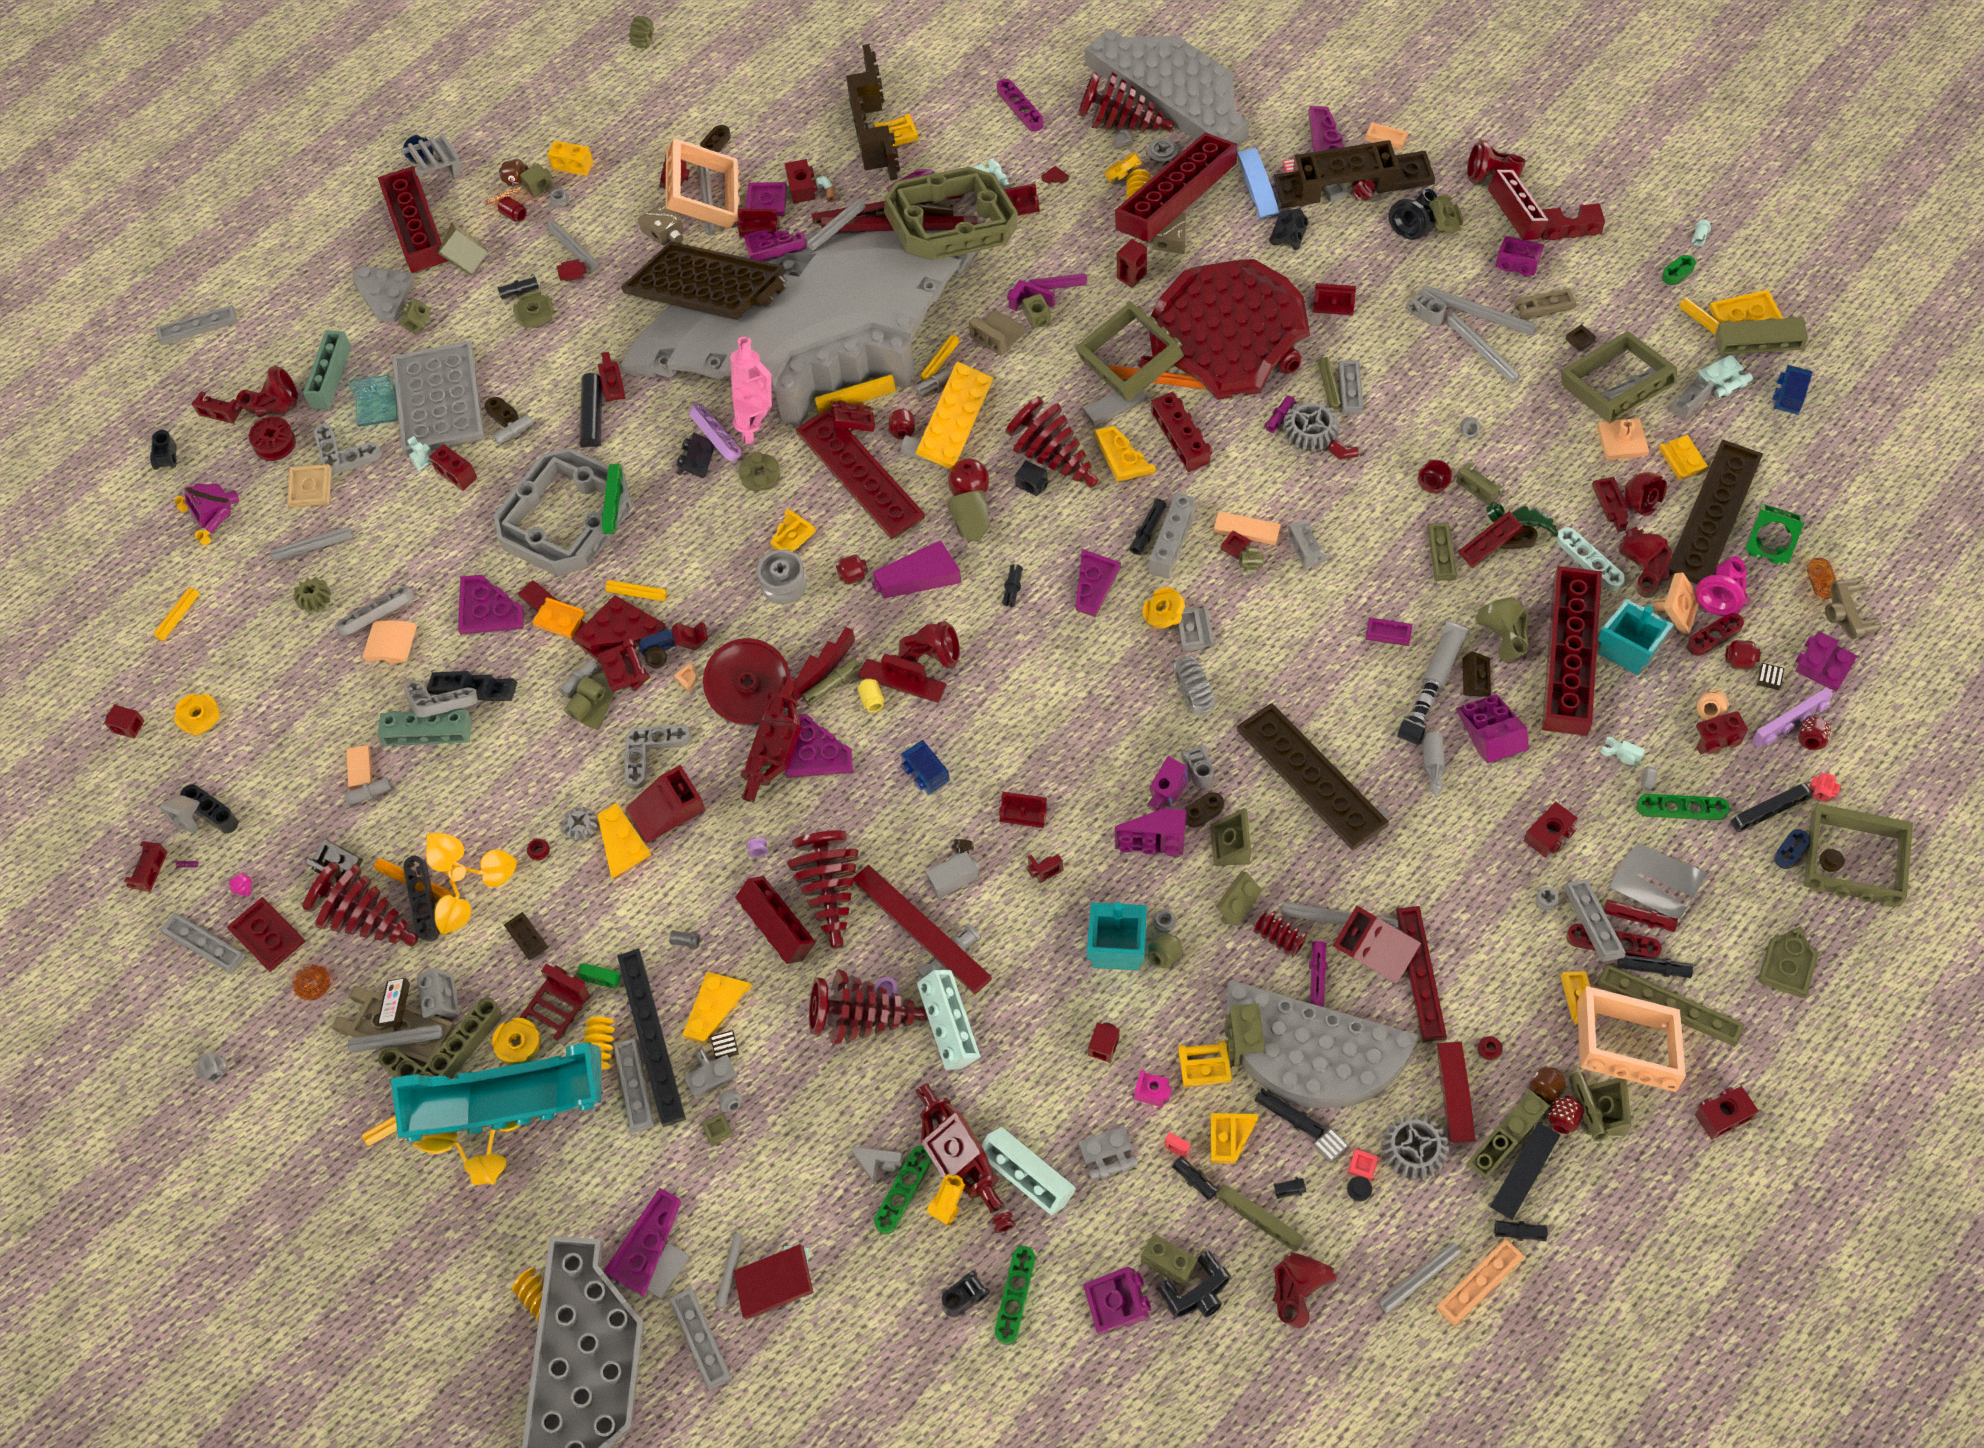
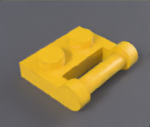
(903, 129)
(1204, 1071)

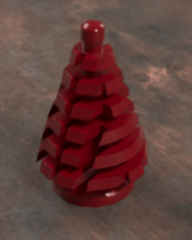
(1116, 105)
(1047, 439)
(824, 872)
(353, 905)
(857, 1007)

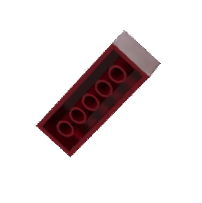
(412, 219)

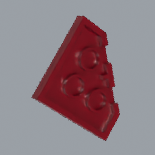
(617, 623)

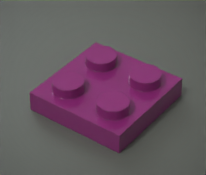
(767, 196)

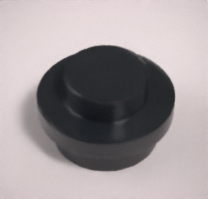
(1359, 1188)

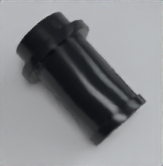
(1290, 1188)

